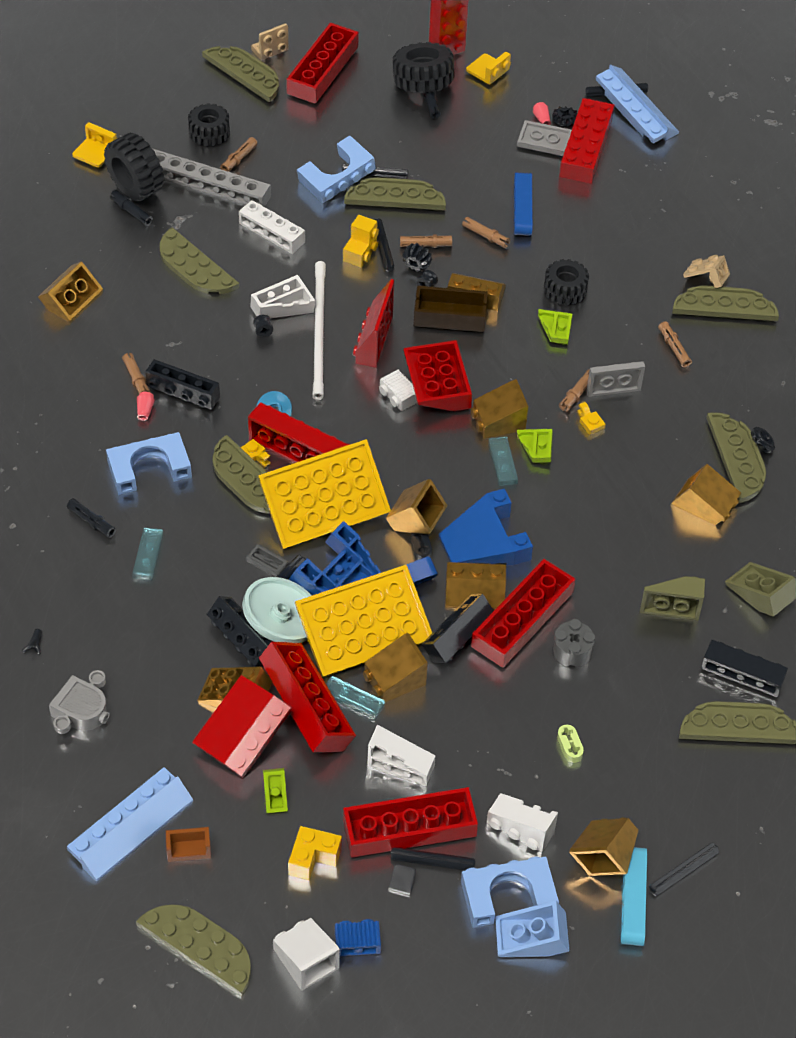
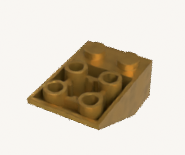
(222, 680)

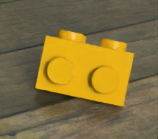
(488, 68)
(92, 148)

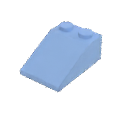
(533, 931)

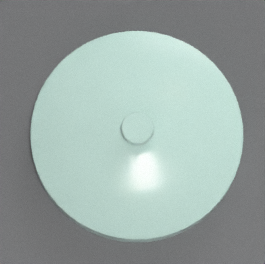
(272, 609)

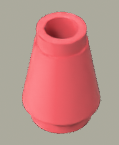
(541, 112)
(144, 405)

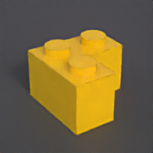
(362, 241)
(313, 847)

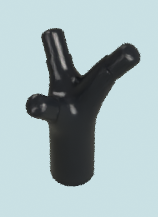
(34, 642)

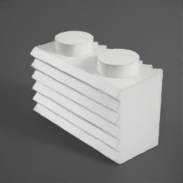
(398, 390)

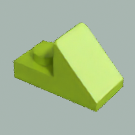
(275, 790)

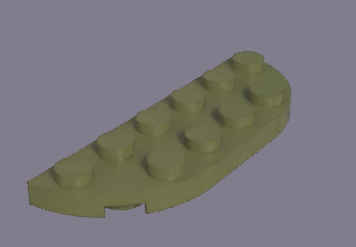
(245, 69)
(395, 193)
(194, 265)
(725, 302)
(738, 454)
(239, 473)
(738, 723)
(200, 943)

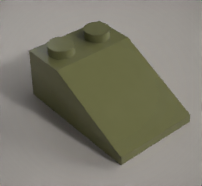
(763, 588)
(674, 598)

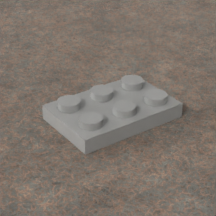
(543, 137)
(615, 379)

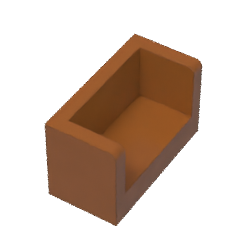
(188, 844)

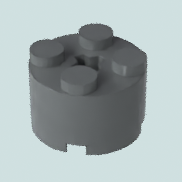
(573, 643)

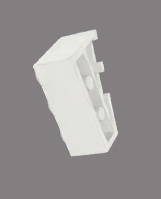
(283, 299)
(399, 757)
(522, 822)

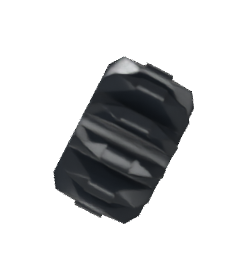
(417, 257)

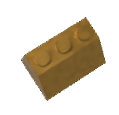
(494, 289)
(70, 291)
(475, 578)

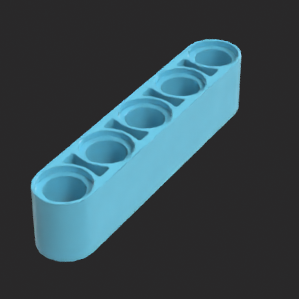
(634, 899)

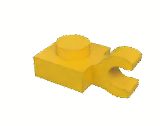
(590, 421)
(257, 452)

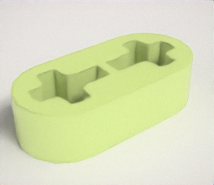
(566, 745)

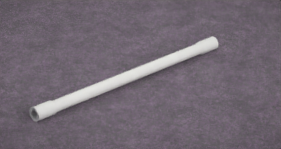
(318, 386)

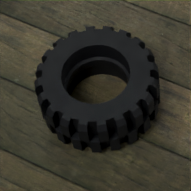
(423, 67)
(134, 166)

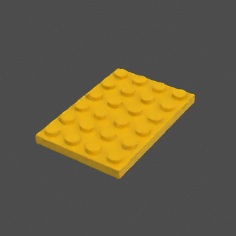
(324, 492)
(362, 619)

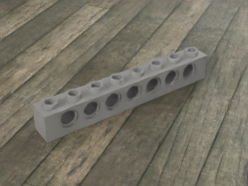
(213, 180)

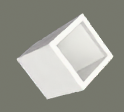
(307, 953)

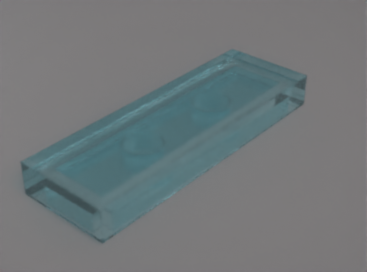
(503, 461)
(147, 554)
(355, 698)

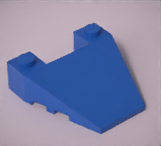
(480, 537)
(349, 566)

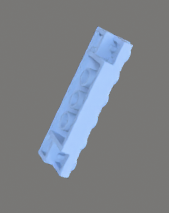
(635, 105)
(130, 823)

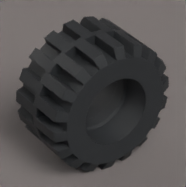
(209, 124)
(566, 282)

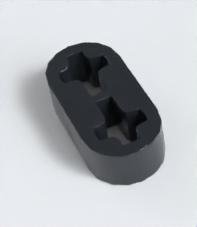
(417, 545)

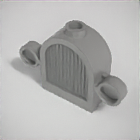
(80, 704)

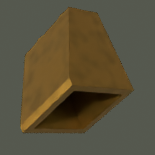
(501, 410)
(707, 496)
(417, 509)
(396, 669)
(605, 846)

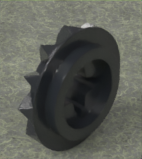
(566, 120)
(763, 439)

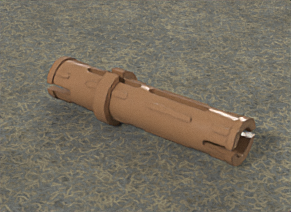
(235, 158)
(491, 235)
(431, 241)
(666, 330)
(138, 379)
(573, 395)

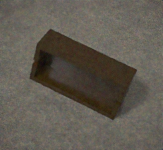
(450, 308)

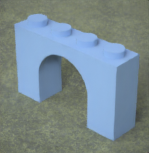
(326, 186)
(167, 448)
(530, 873)

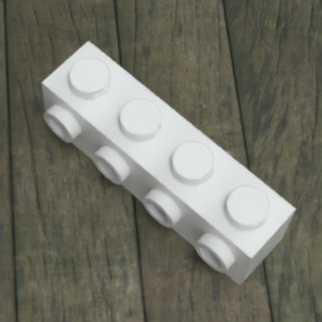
(272, 227)

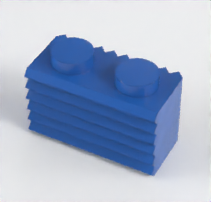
(358, 938)

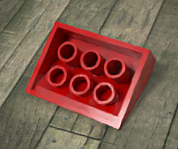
(375, 327)
(439, 376)
(242, 726)

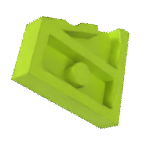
(556, 325)
(537, 443)

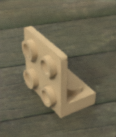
(271, 42)
(714, 264)

